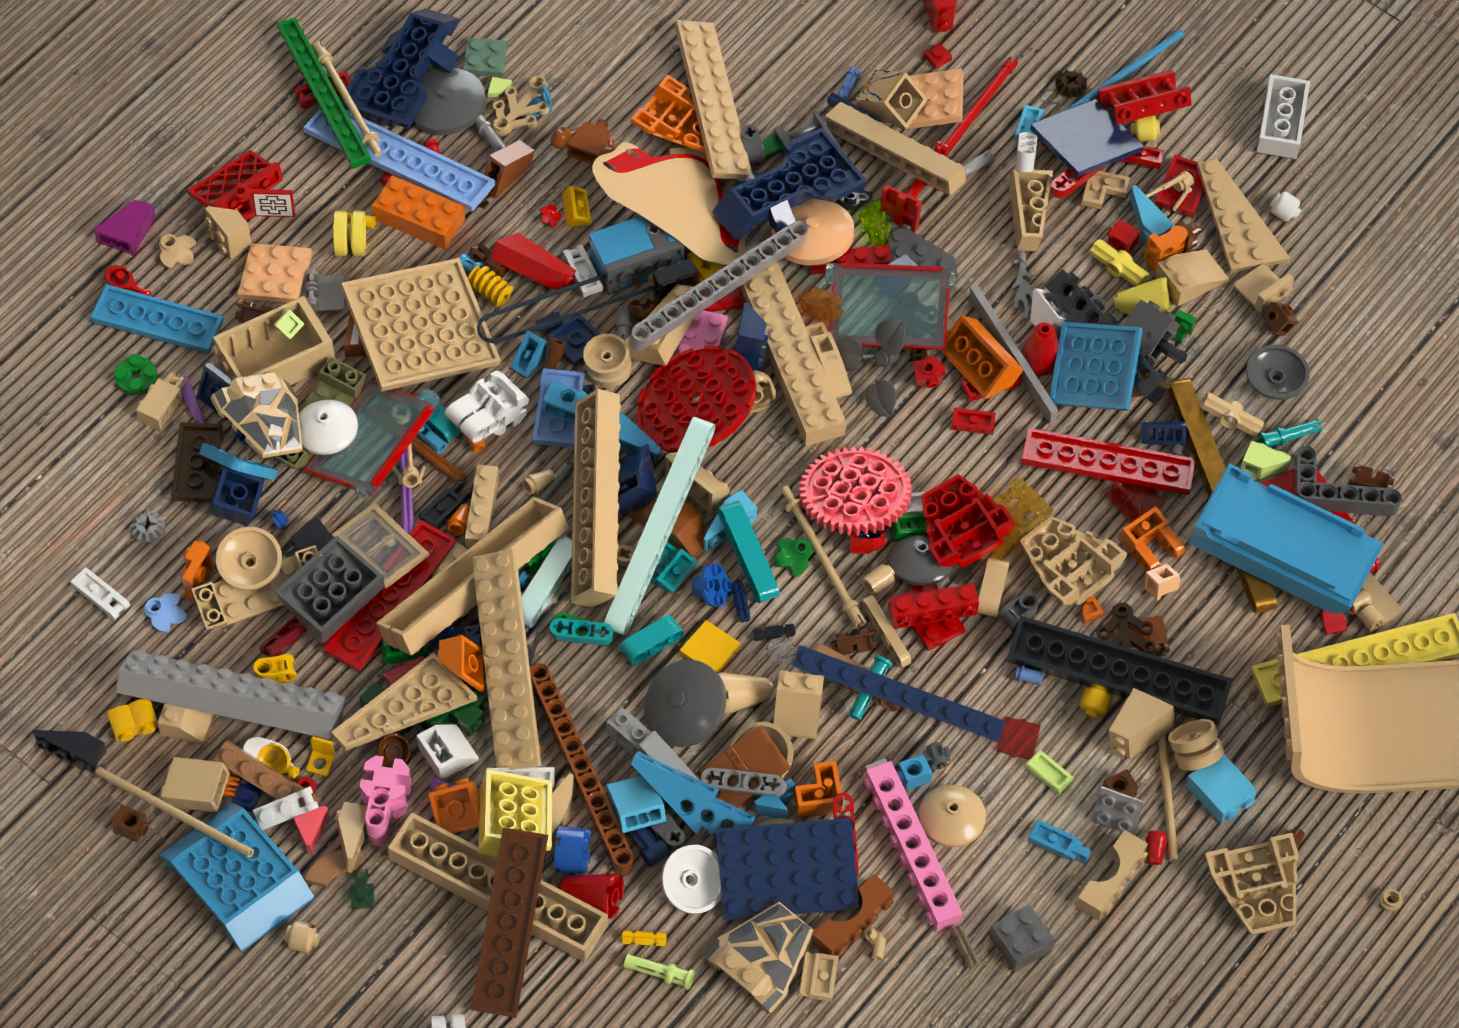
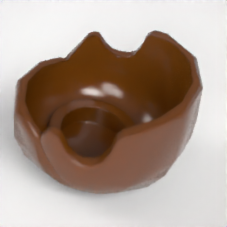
(641, 311)
(393, 747)

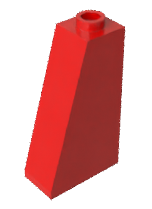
(532, 261)

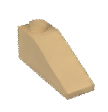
(351, 831)

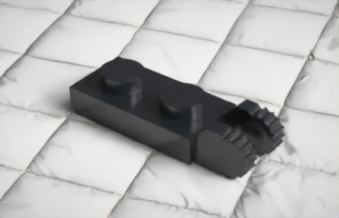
(445, 504)

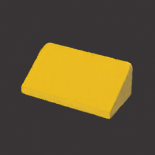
(576, 207)

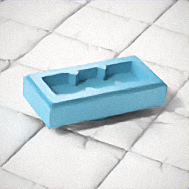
(1029, 115)

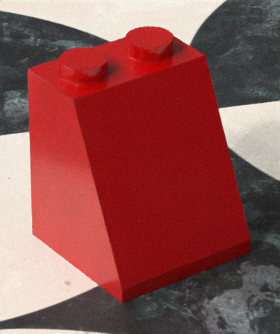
(941, 14)

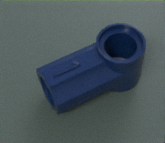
(651, 848)

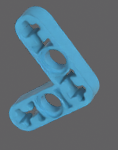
(237, 463)

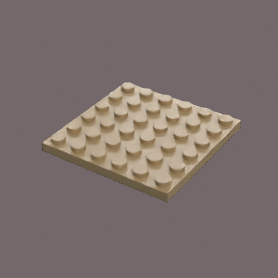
(419, 324)

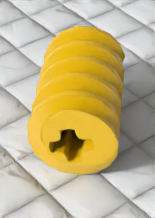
(490, 286)

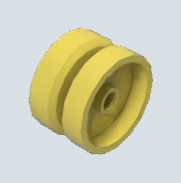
(349, 233)

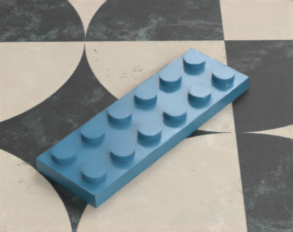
(157, 318)

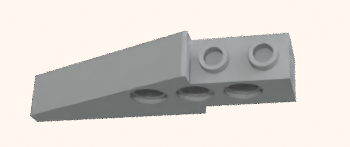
(636, 737)

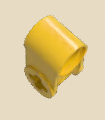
(276, 668)

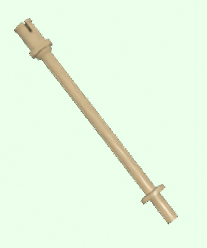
(325, 58)
(850, 607)

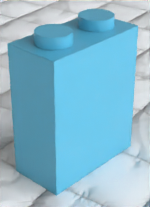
(1222, 789)
(636, 803)

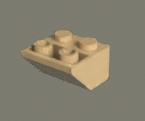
(228, 230)

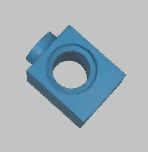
(920, 766)

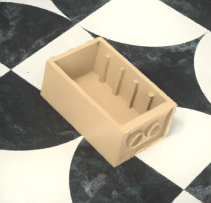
(262, 348)

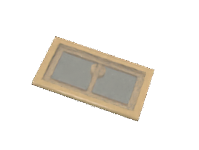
(382, 543)

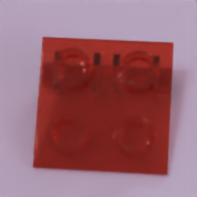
(1133, 499)

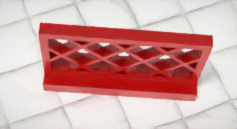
(265, 179)

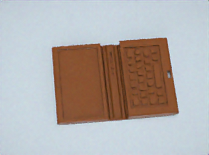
(751, 754)

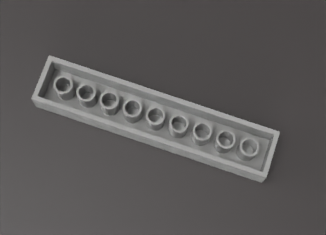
(230, 694)

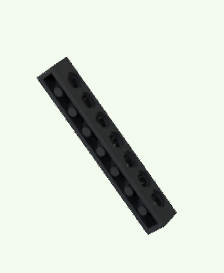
(1061, 287)

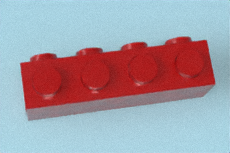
(933, 606)

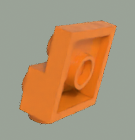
(198, 567)
(456, 806)

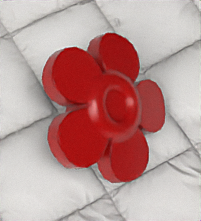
(550, 215)

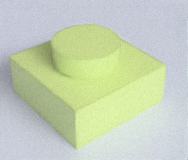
(289, 324)

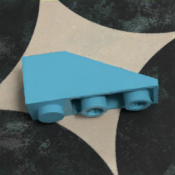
(716, 532)

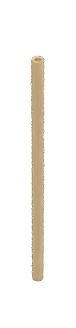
(1167, 797)
(173, 811)

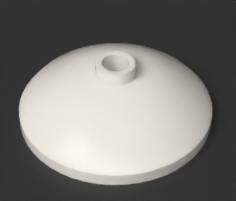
(331, 434)
(702, 868)

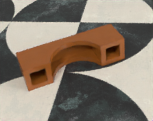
(834, 936)

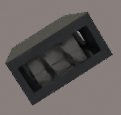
(309, 535)

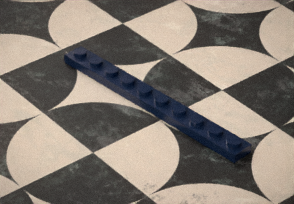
(898, 693)

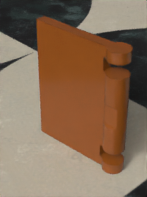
(1158, 636)

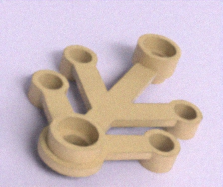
(504, 125)

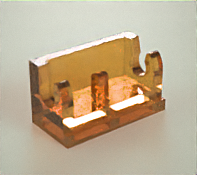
(821, 305)

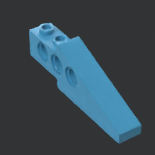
(630, 435)
(677, 786)

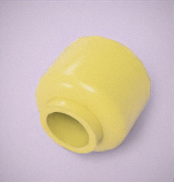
(1146, 129)

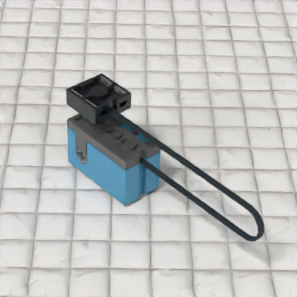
(623, 258)

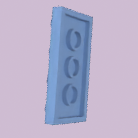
(548, 428)

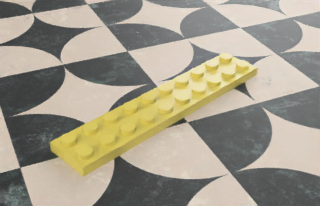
(1414, 643)

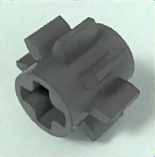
(937, 755)

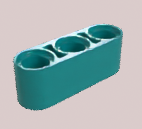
(442, 425)
(651, 640)

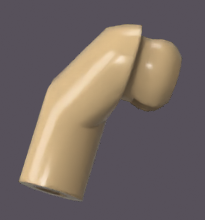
(877, 941)

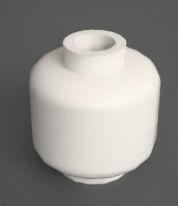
(1285, 206)

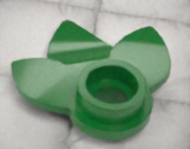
(791, 556)

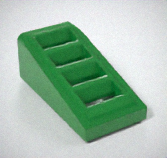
(899, 530)
(400, 656)

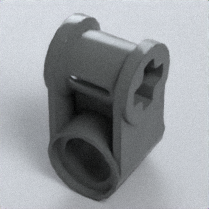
(753, 144)
(1011, 612)
(669, 833)

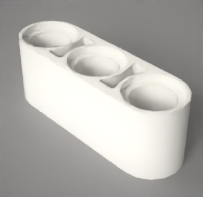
(1026, 152)

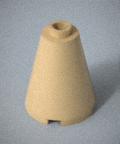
(744, 691)

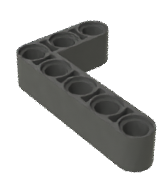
(1338, 493)

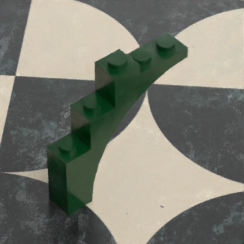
(467, 717)

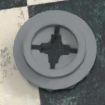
(154, 531)

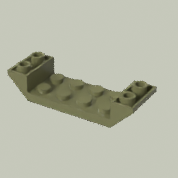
(337, 383)

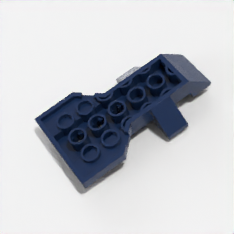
(394, 87)
(810, 170)

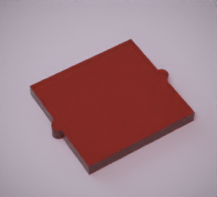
(1018, 738)

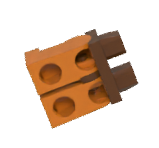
(1176, 241)

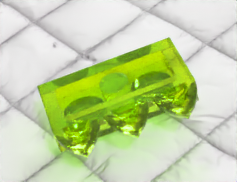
(875, 223)

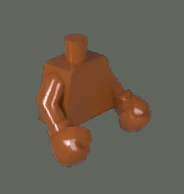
(585, 142)

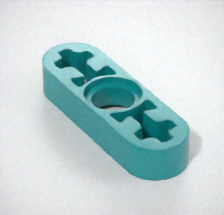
(565, 636)

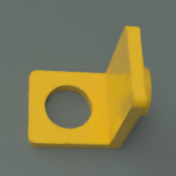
(323, 750)

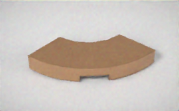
(329, 868)

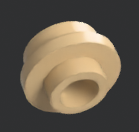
(1395, 896)

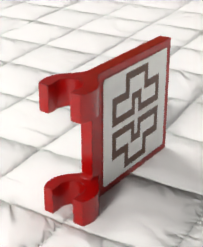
(266, 202)

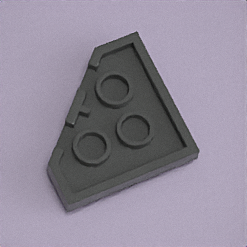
(919, 250)

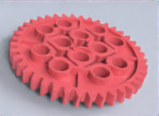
(855, 490)

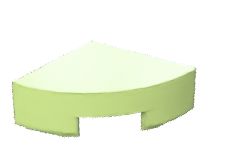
(498, 86)

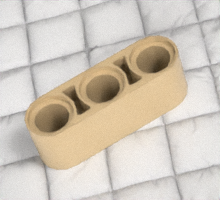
(992, 587)

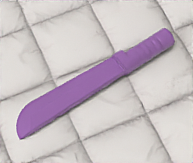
(191, 402)

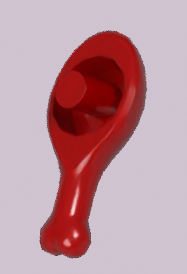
(123, 278)

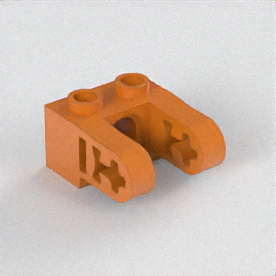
(1144, 530)

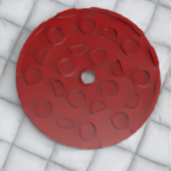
(715, 375)

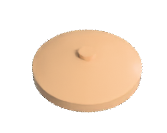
(828, 232)

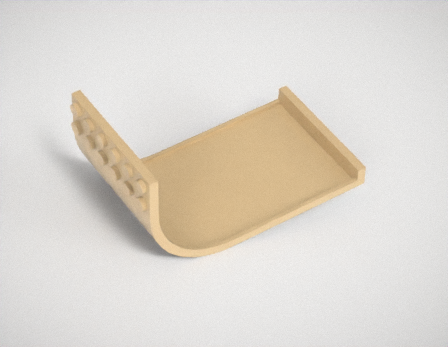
(1369, 723)

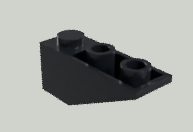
(75, 746)

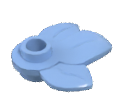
(168, 612)

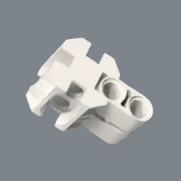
(488, 408)

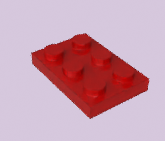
(1169, 196)
(935, 633)

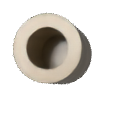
(878, 579)

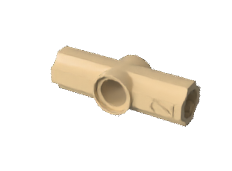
(1231, 414)

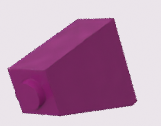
(126, 227)

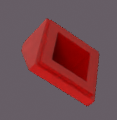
(1333, 622)

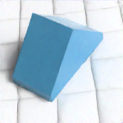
(529, 354)

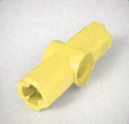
(1119, 263)

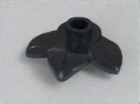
(852, 200)

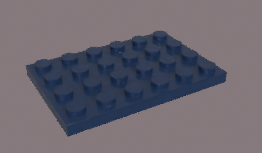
(795, 863)

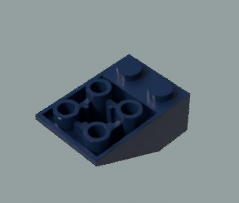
(636, 480)

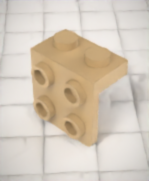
(1263, 287)

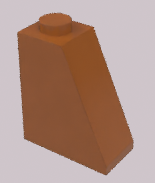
(508, 165)

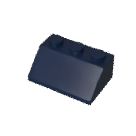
(752, 337)

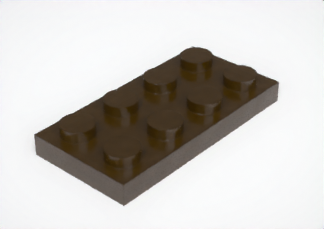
(194, 473)

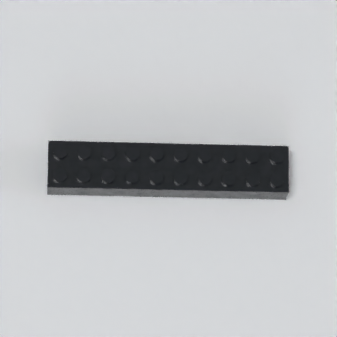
(1118, 669)

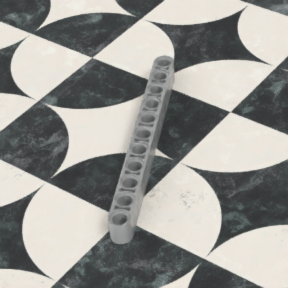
(714, 292)

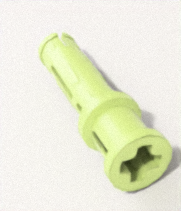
(669, 973)

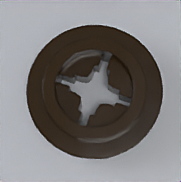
(1072, 89)

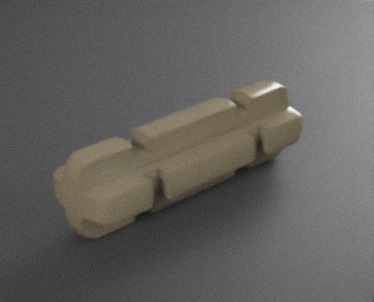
(964, 947)

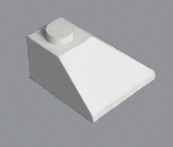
(1049, 310)

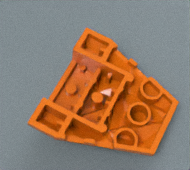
(671, 115)

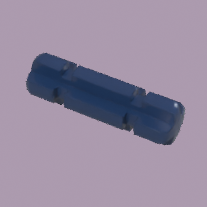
(741, 602)

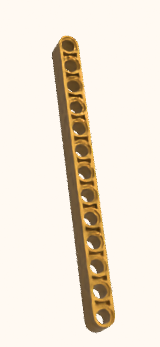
(1211, 470)

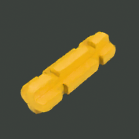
(644, 938)

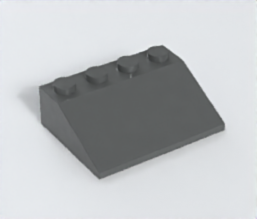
(330, 589)

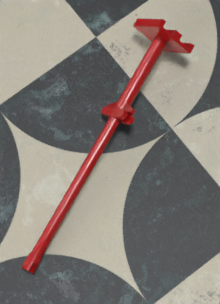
(905, 206)

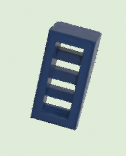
(1164, 440)

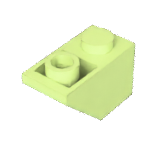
(1264, 461)

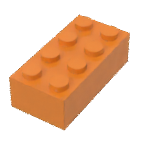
(418, 212)

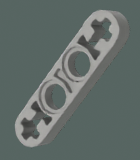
(743, 782)

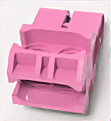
(384, 796)

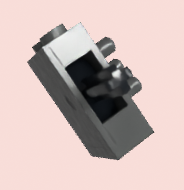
(1157, 331)

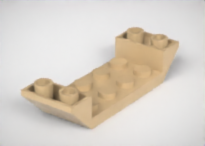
(225, 605)

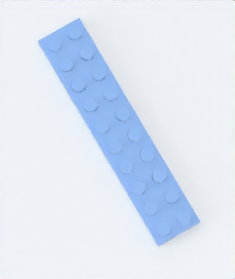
(414, 163)

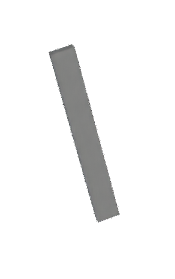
(1002, 336)

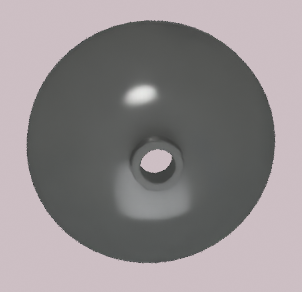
(1281, 364)
(915, 562)

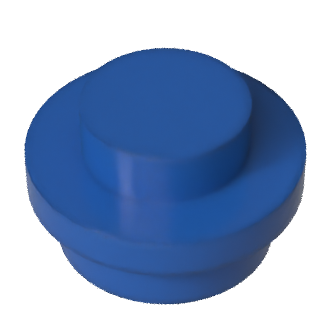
(279, 519)

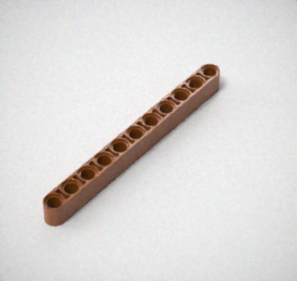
(581, 777)

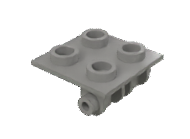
(324, 291)
(1117, 810)

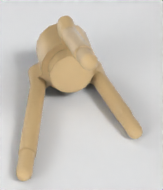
(1180, 183)
(410, 475)

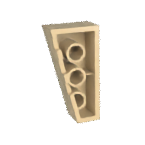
(663, 349)

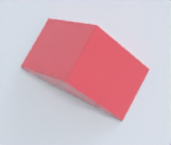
(310, 827)

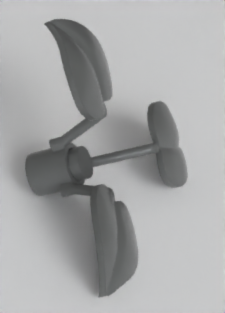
(891, 336)

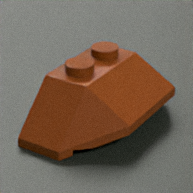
(688, 529)

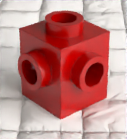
(929, 372)

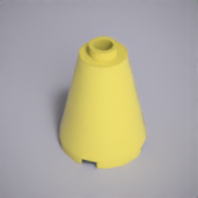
(1154, 290)

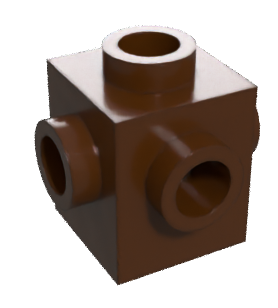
(1279, 318)

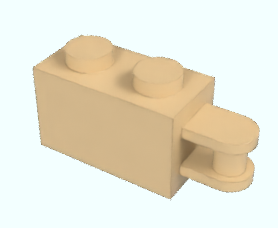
(160, 401)

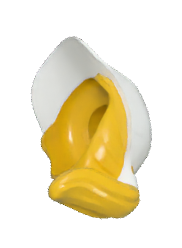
(272, 754)

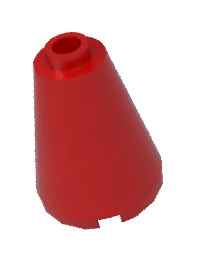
(1041, 349)
(596, 890)

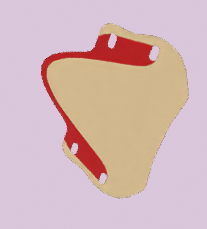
(672, 194)

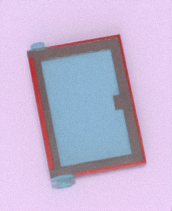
(892, 293)
(385, 430)

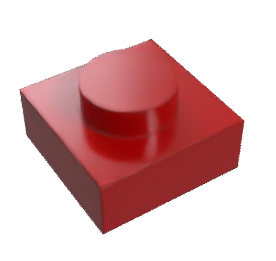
(938, 56)

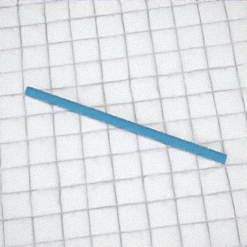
(1132, 67)

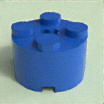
(572, 850)

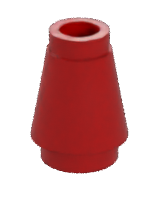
(1156, 846)

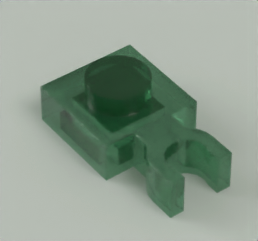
(362, 894)

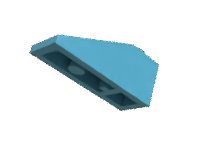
(1148, 216)

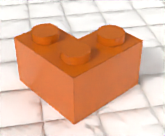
(818, 797)

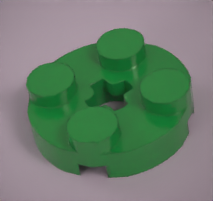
(132, 365)

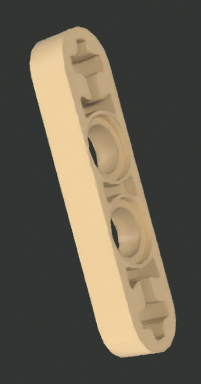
(886, 631)

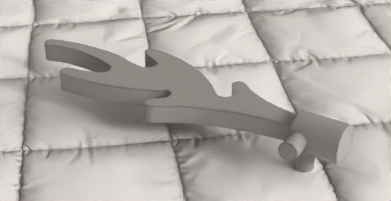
(1024, 287)

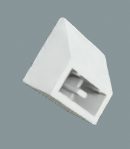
(446, 750)

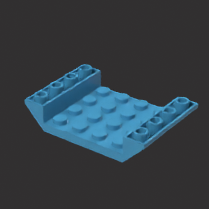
(240, 891)

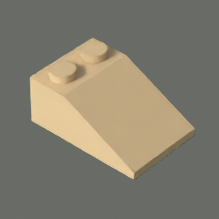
(1190, 275)

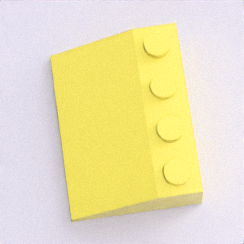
(515, 804)

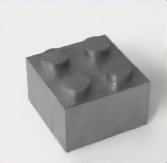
(1021, 938)

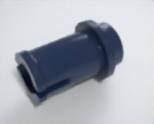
(553, 316)

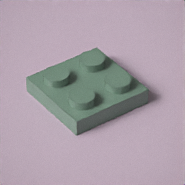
(485, 57)

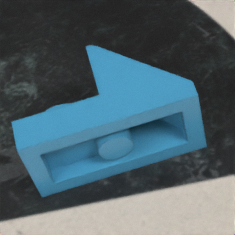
(774, 806)

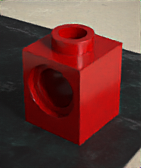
(1123, 236)

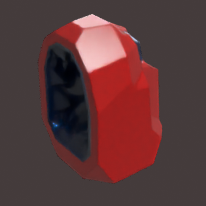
(866, 543)

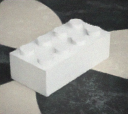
(1283, 116)

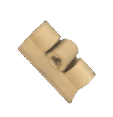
(1374, 604)

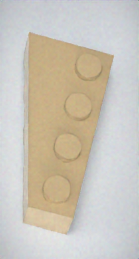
(1029, 203)

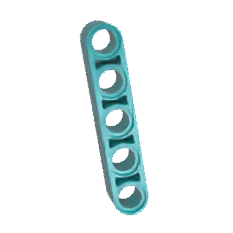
(748, 552)

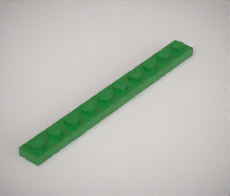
(324, 93)

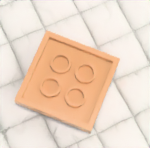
(944, 97)
(274, 273)

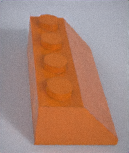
(980, 357)

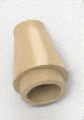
(538, 481)

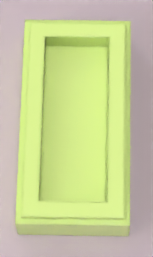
(1049, 772)

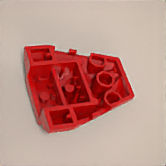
(963, 522)

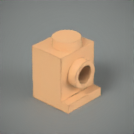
(1161, 581)

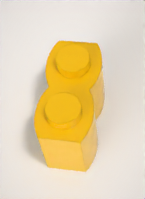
(133, 719)

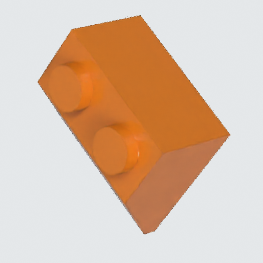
(464, 660)

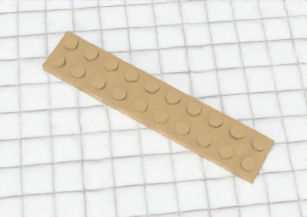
(712, 99)
(506, 660)

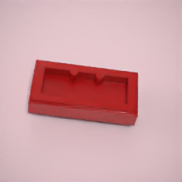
(729, 302)

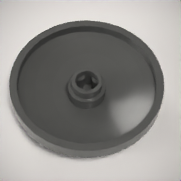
(451, 102)
(685, 703)

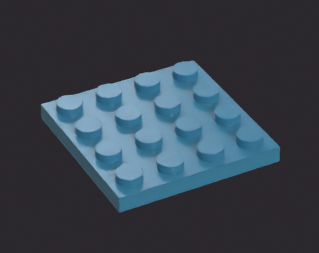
(1095, 365)

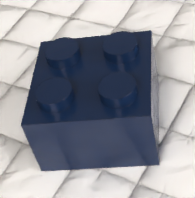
(236, 496)

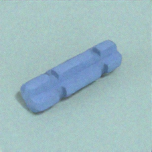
(849, 82)

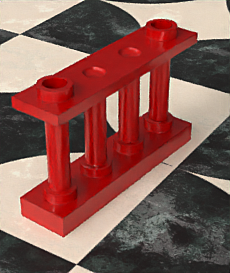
(1144, 97)

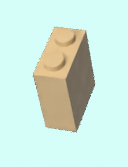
(195, 784)

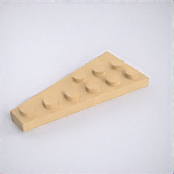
(1240, 229)
(415, 697)

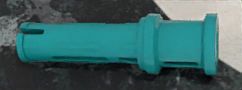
(1281, 436)
(880, 667)

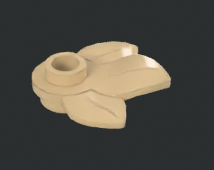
(178, 252)

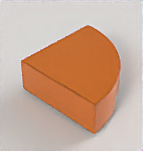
(1091, 610)

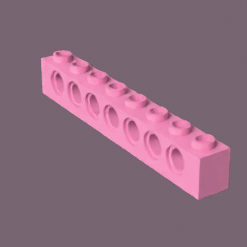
(886, 777)

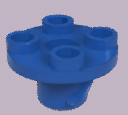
(712, 585)

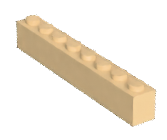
(895, 148)

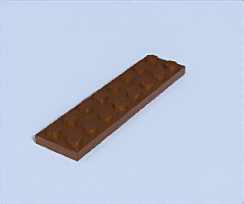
(509, 922)

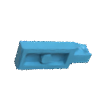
(1058, 842)

